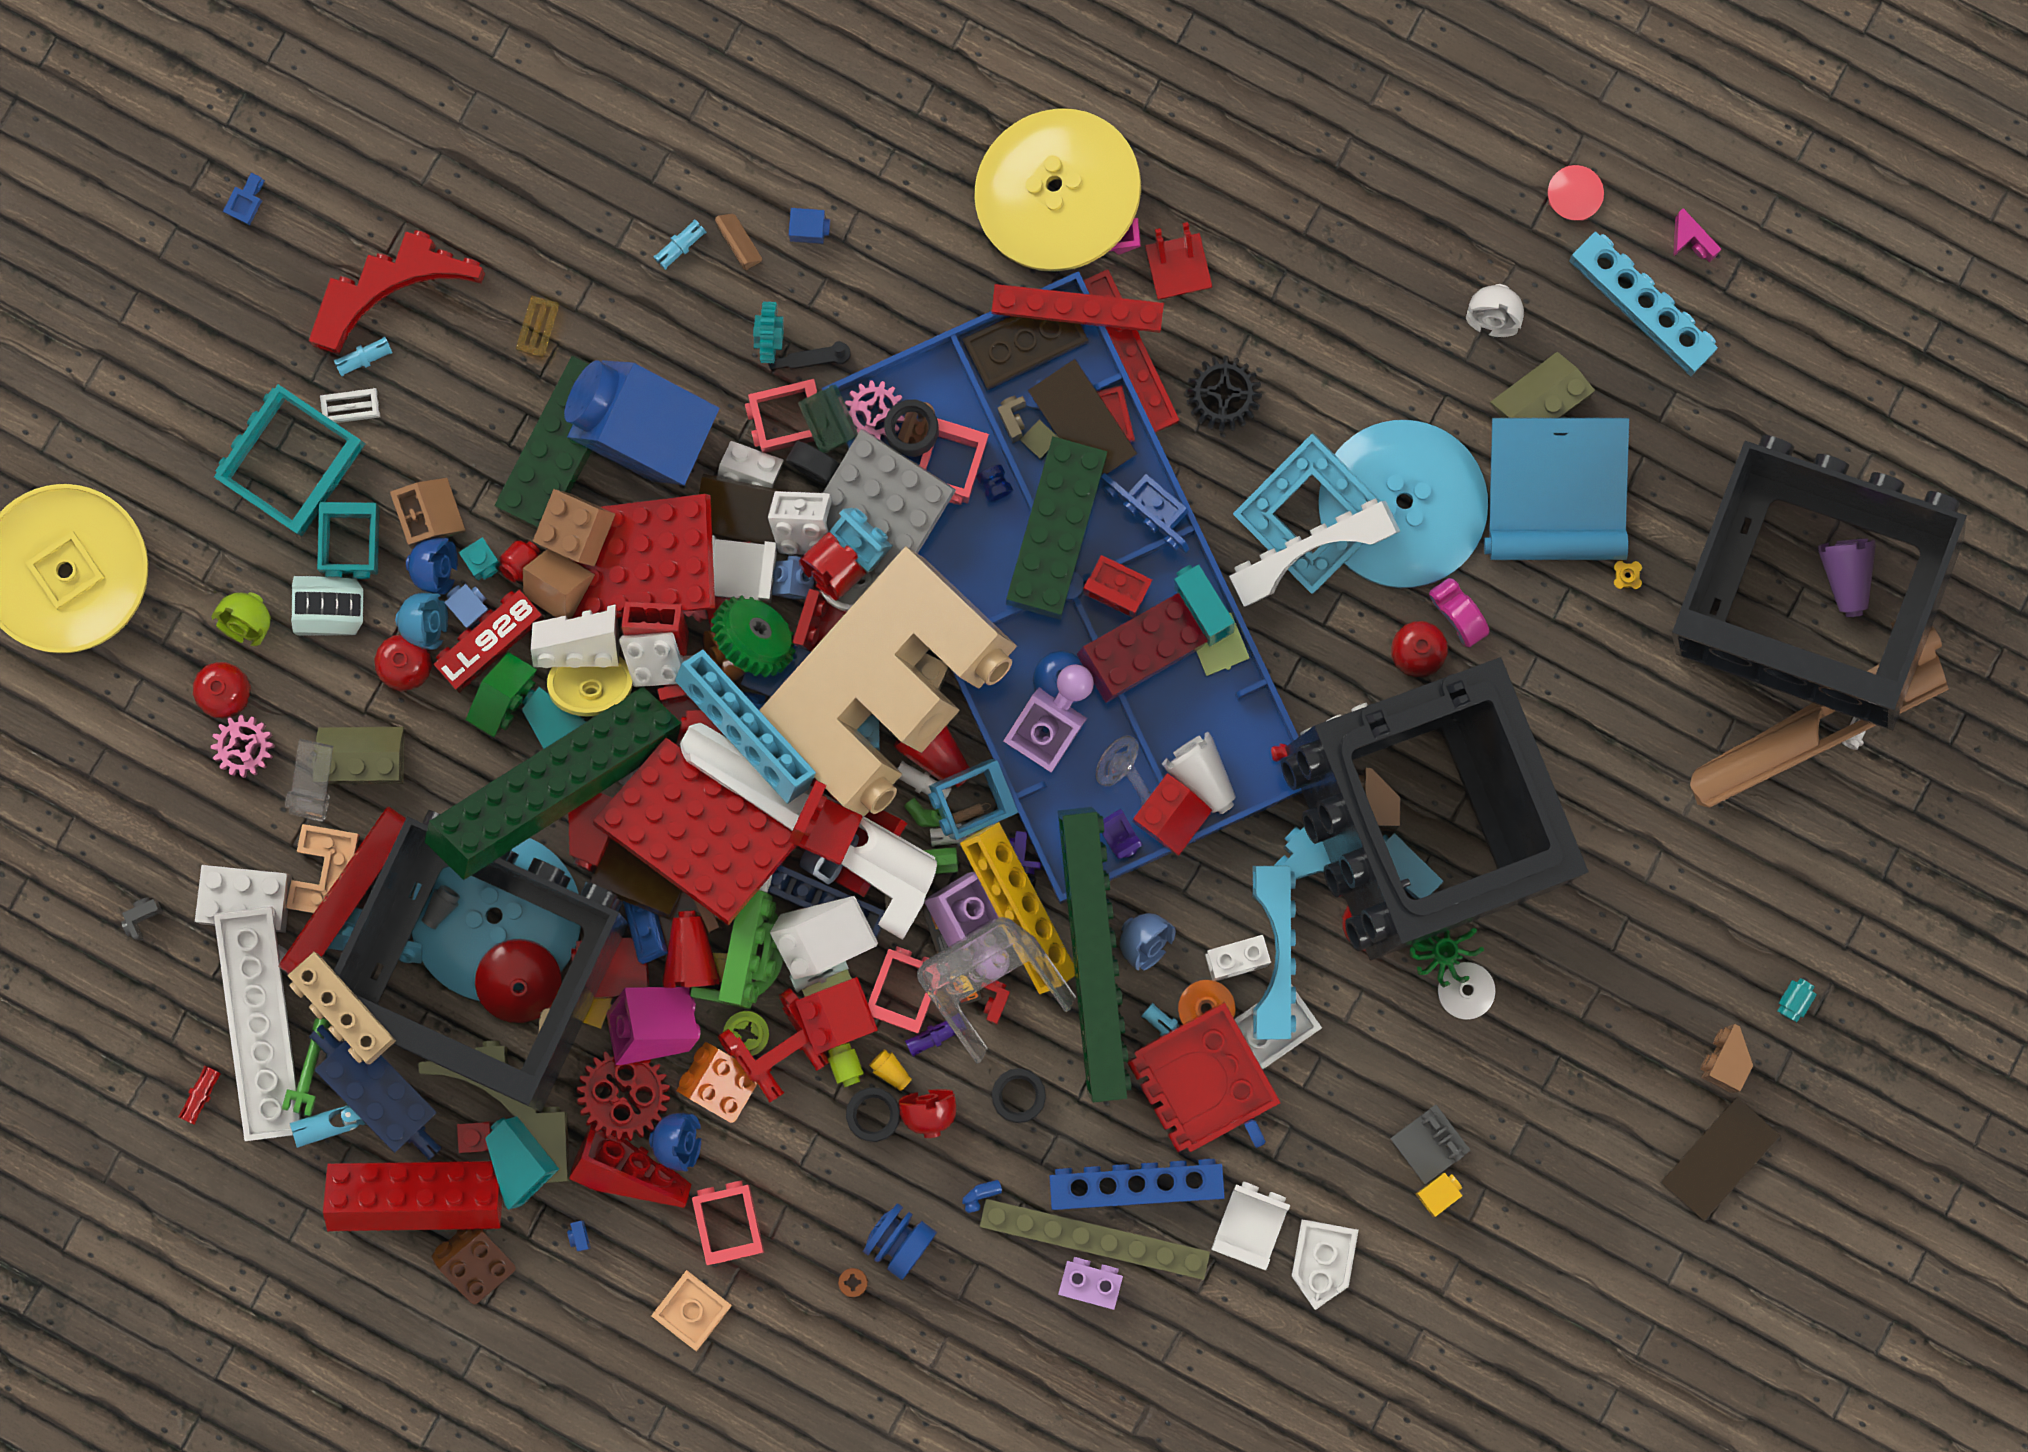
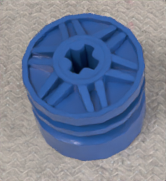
(899, 1241)

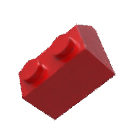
(1172, 814)
(836, 1015)

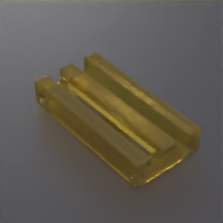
(547, 331)

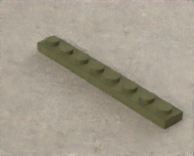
(1094, 1239)

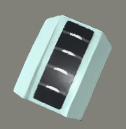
(326, 605)

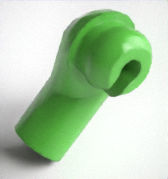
(922, 816)

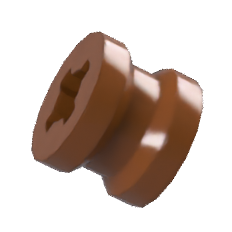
(857, 1282)

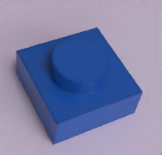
(578, 1236)

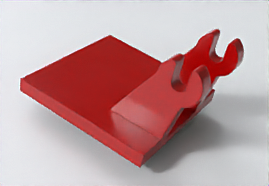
(1178, 264)

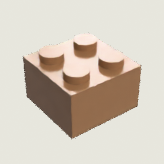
(573, 527)

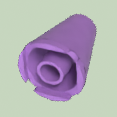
(1849, 573)

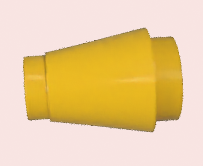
(890, 1070)

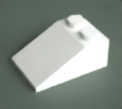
(822, 936)

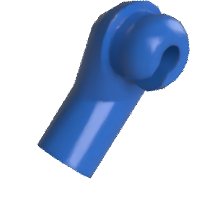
(979, 1192)

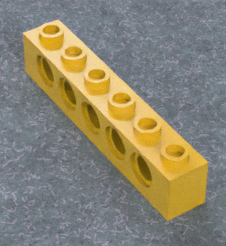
(1015, 896)

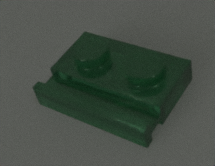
(828, 419)

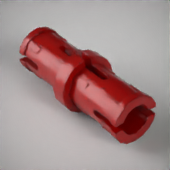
(199, 1095)

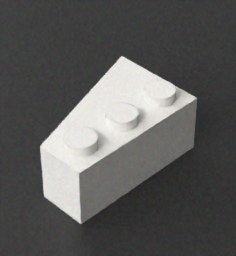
(577, 641)

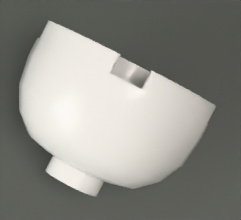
(1496, 309)

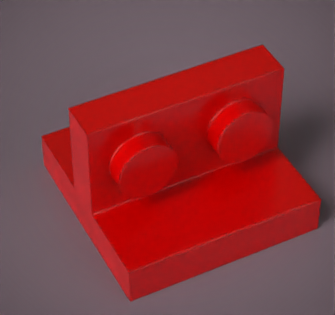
(1117, 586)

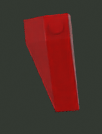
(626, 1170)

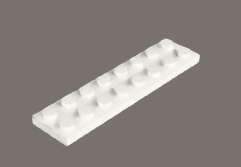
(257, 1020)

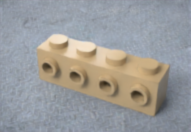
(341, 1008)

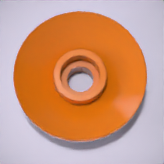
(1202, 993)

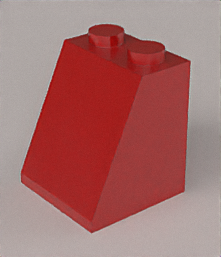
(586, 841)

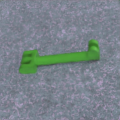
(301, 1094)

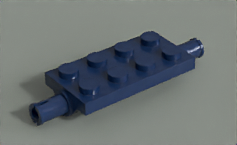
(376, 1095)

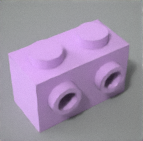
(1091, 1284)

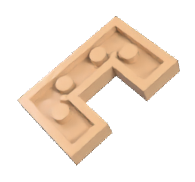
(336, 848)

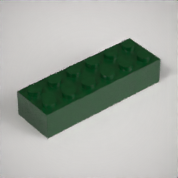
(547, 459)
(1056, 528)

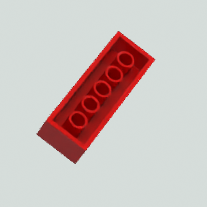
(412, 1196)

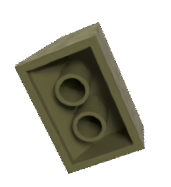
(1545, 392)
(365, 754)

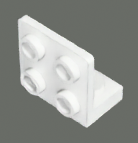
(798, 520)
(652, 658)

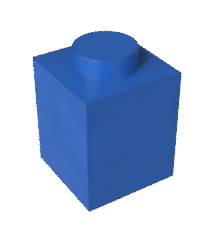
(808, 225)

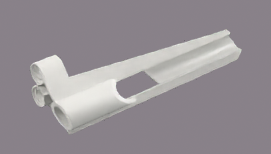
(884, 861)

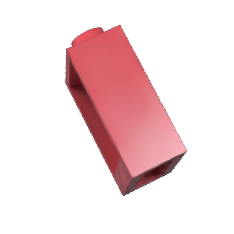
(753, 413)
(967, 437)
(902, 955)
(732, 1189)

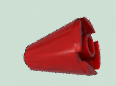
(940, 758)
(689, 954)

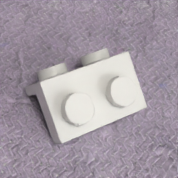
(749, 465)

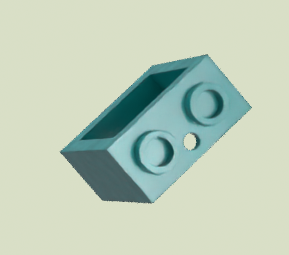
(347, 510)
(1204, 604)

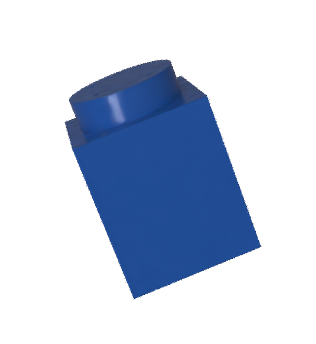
(638, 420)

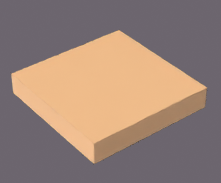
(691, 1310)

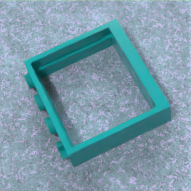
(256, 425)

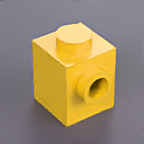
(1440, 1194)

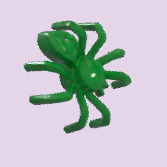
(1444, 953)

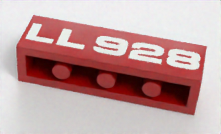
(488, 641)

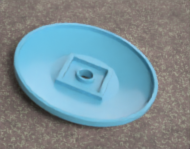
(1445, 493)
(466, 935)

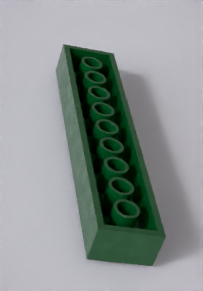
(550, 783)
(1092, 954)

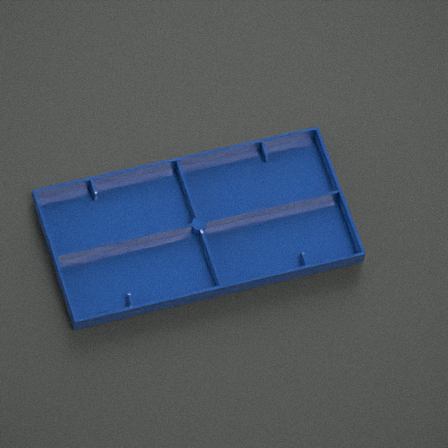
(978, 551)

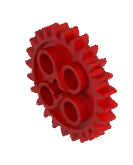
(601, 1110)

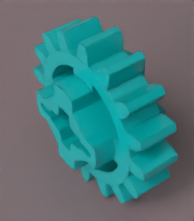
(768, 332)

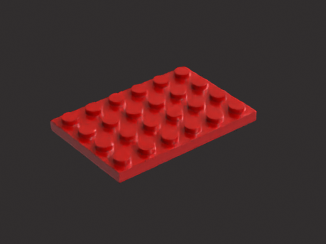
(655, 556)
(695, 832)

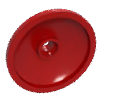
(515, 963)

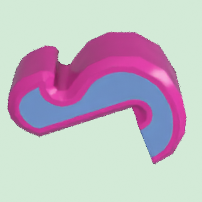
(1460, 612)

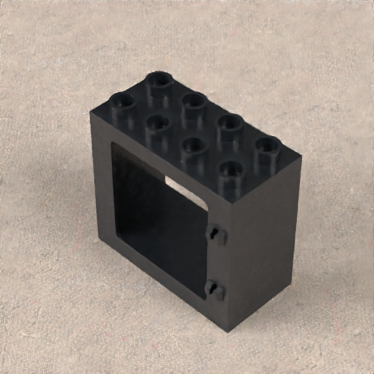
(1772, 474)
(391, 918)

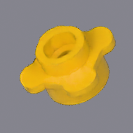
(1622, 581)

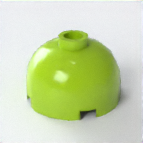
(243, 617)

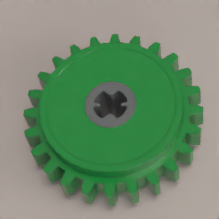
(753, 636)

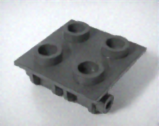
(1430, 1144)

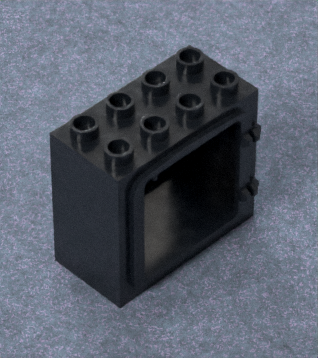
(1502, 780)

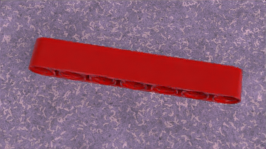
(346, 891)

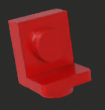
(996, 1006)
(472, 1136)

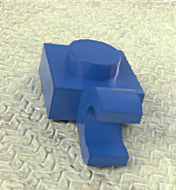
(244, 203)

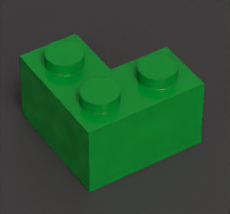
(501, 694)

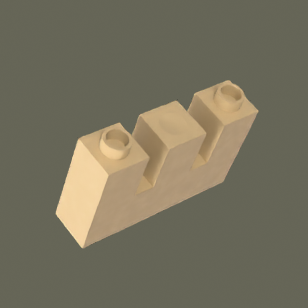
(870, 669)

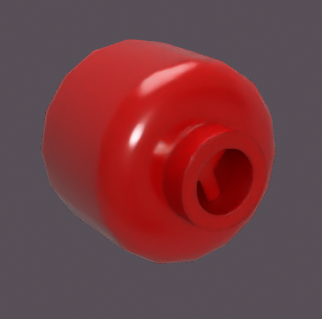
(516, 558)

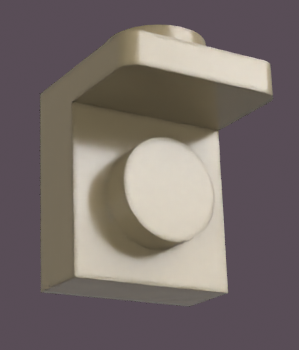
(1012, 423)

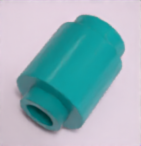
(1797, 1000)

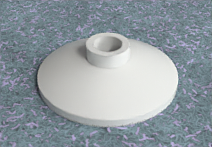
(1465, 1006)

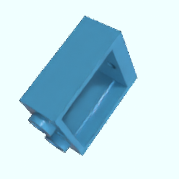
(998, 787)

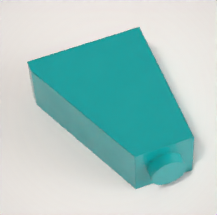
(547, 719)
(518, 1161)

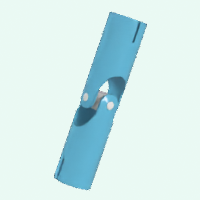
(319, 1126)

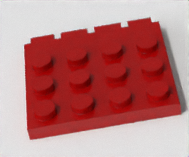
(1203, 1079)

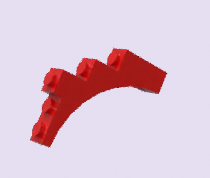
(415, 263)

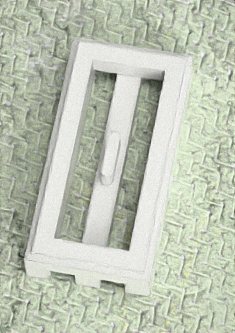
(374, 403)

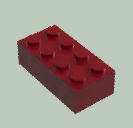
(1142, 647)

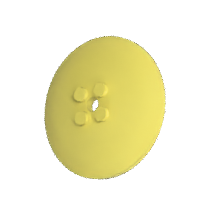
(1066, 225)
(107, 560)

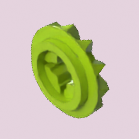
(759, 1028)

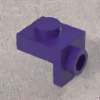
(1120, 835)
(1019, 846)

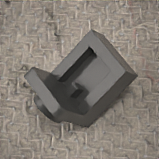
(142, 910)

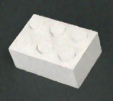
(241, 889)

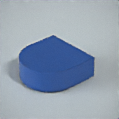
(1255, 1132)

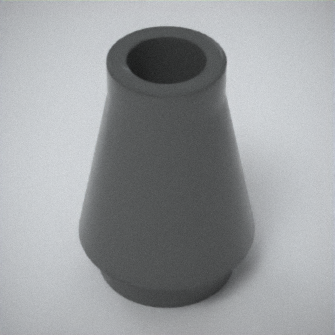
(440, 906)

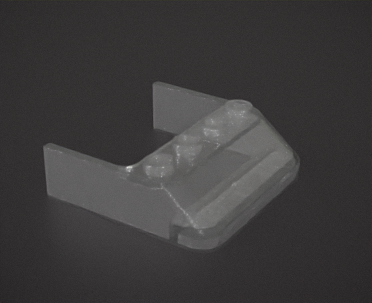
(978, 962)

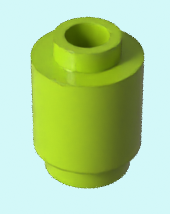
(845, 1065)

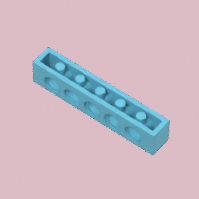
(1647, 319)
(745, 726)

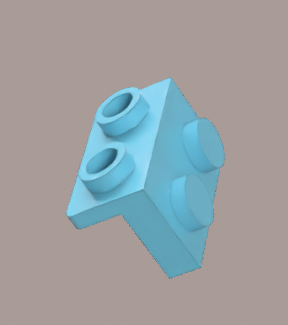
(858, 534)

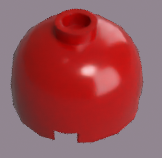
(1419, 649)
(402, 664)
(221, 690)
(929, 1112)

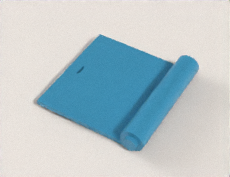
(1558, 491)

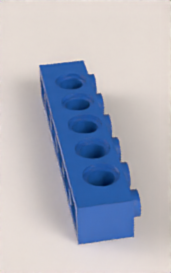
(1210, 1189)

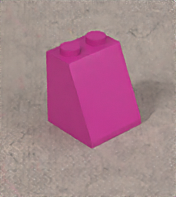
(652, 1023)

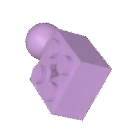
(1063, 722)
(961, 908)

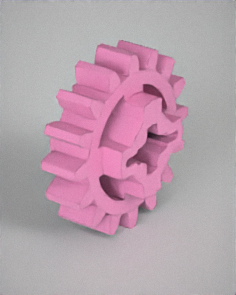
(861, 407)
(231, 752)

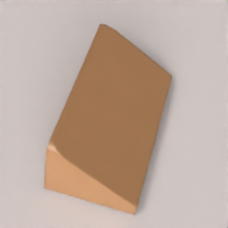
(738, 240)

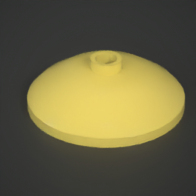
(589, 689)

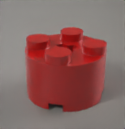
(832, 566)

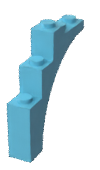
(1311, 858)

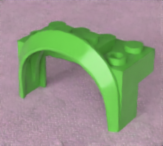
(742, 960)

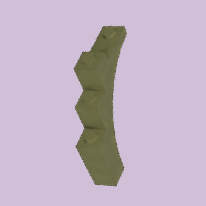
(547, 1128)

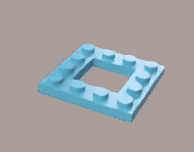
(1259, 518)

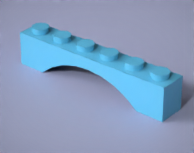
(1273, 1012)

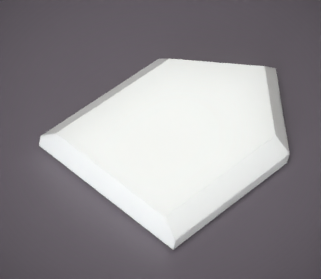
(1323, 1260)

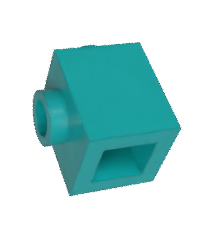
(480, 559)

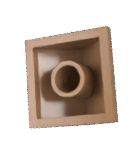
(556, 583)

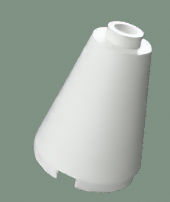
(1202, 771)

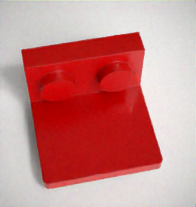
(815, 621)
(825, 826)

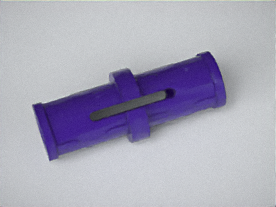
(930, 1038)

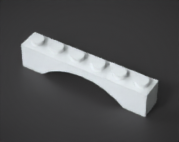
(1262, 578)

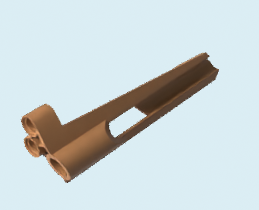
(1798, 737)

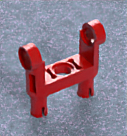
(760, 1069)

